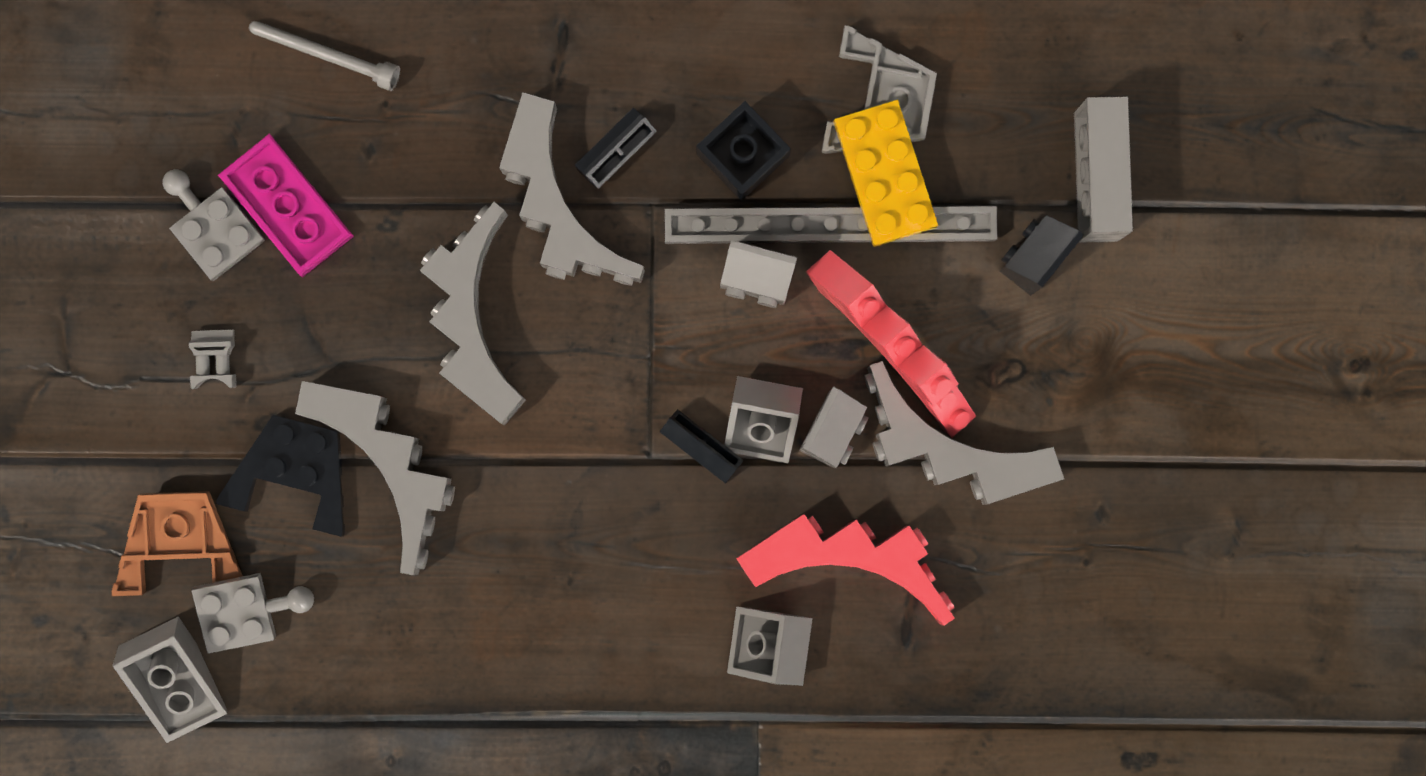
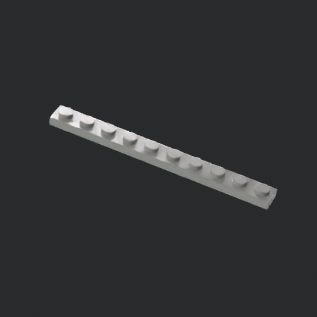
(816, 225)

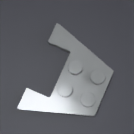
(891, 79)

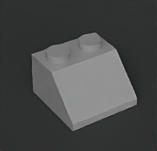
(757, 274)
(763, 419)
(834, 428)
(769, 646)

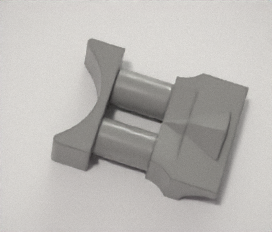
(212, 343)

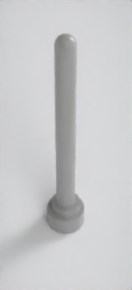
(384, 74)

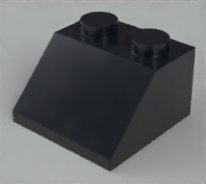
(1040, 253)

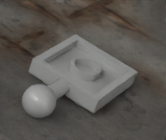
(213, 231)
(238, 612)

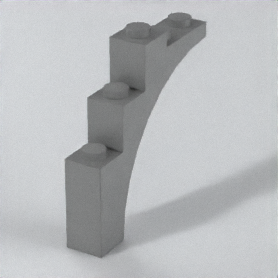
(568, 243)
(459, 275)
(908, 436)
(415, 493)

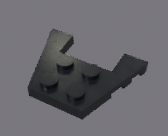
(294, 457)

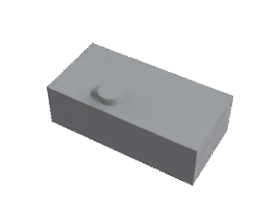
(1103, 169)

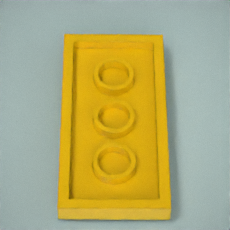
(885, 173)

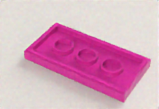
(285, 205)

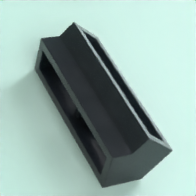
(615, 148)
(701, 446)

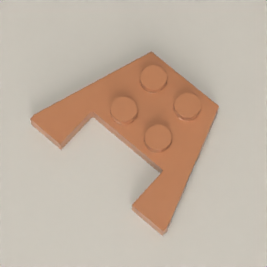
(174, 528)

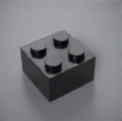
(743, 150)

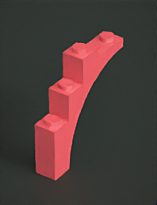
(894, 340)
(894, 558)

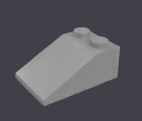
(170, 679)

